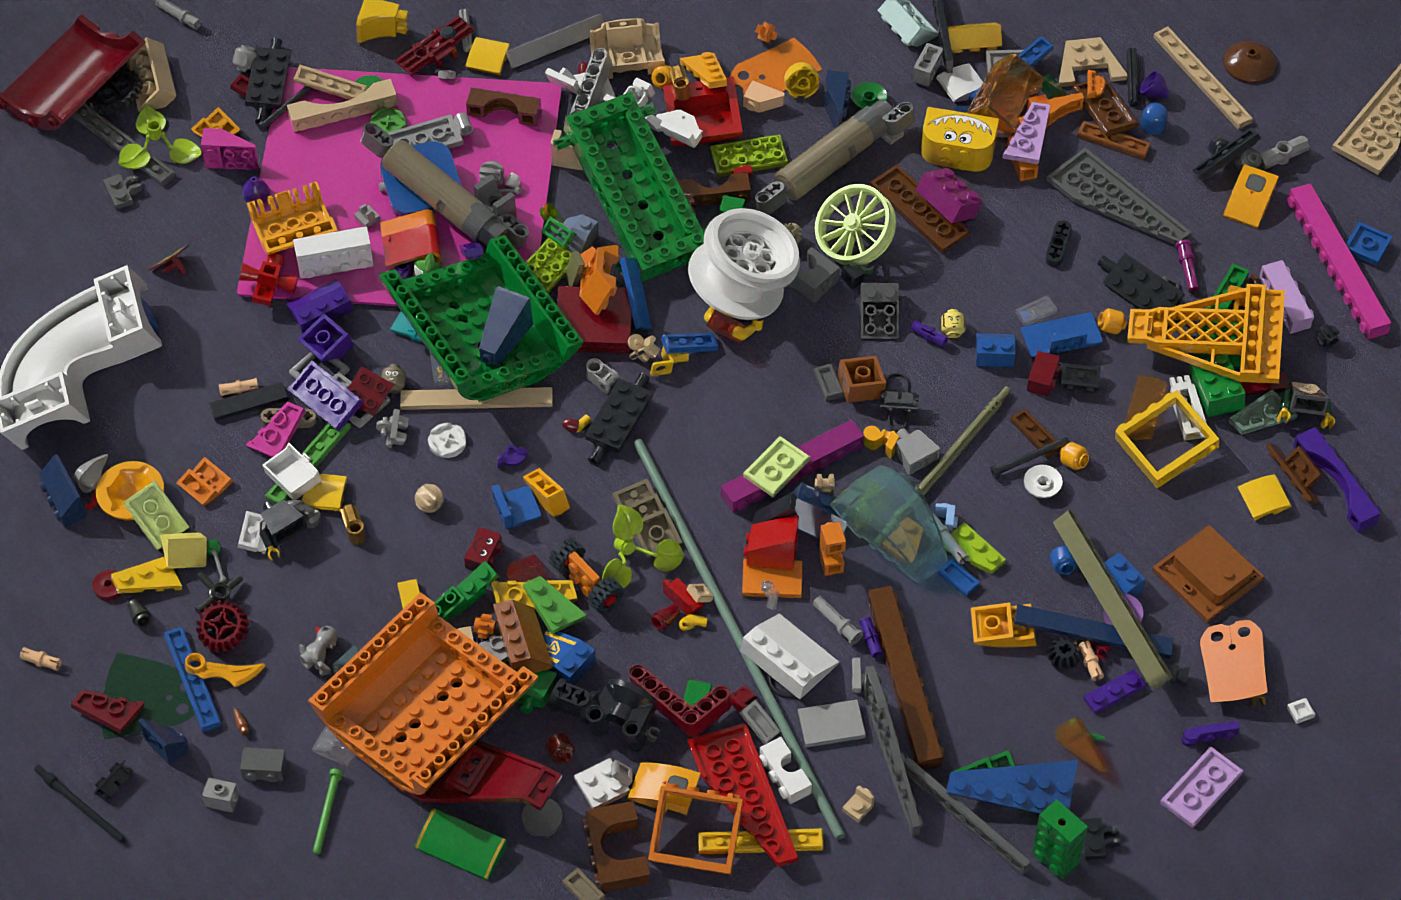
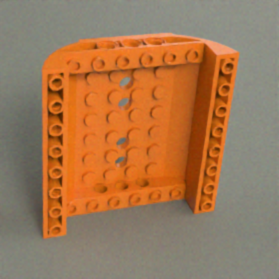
(399, 683)

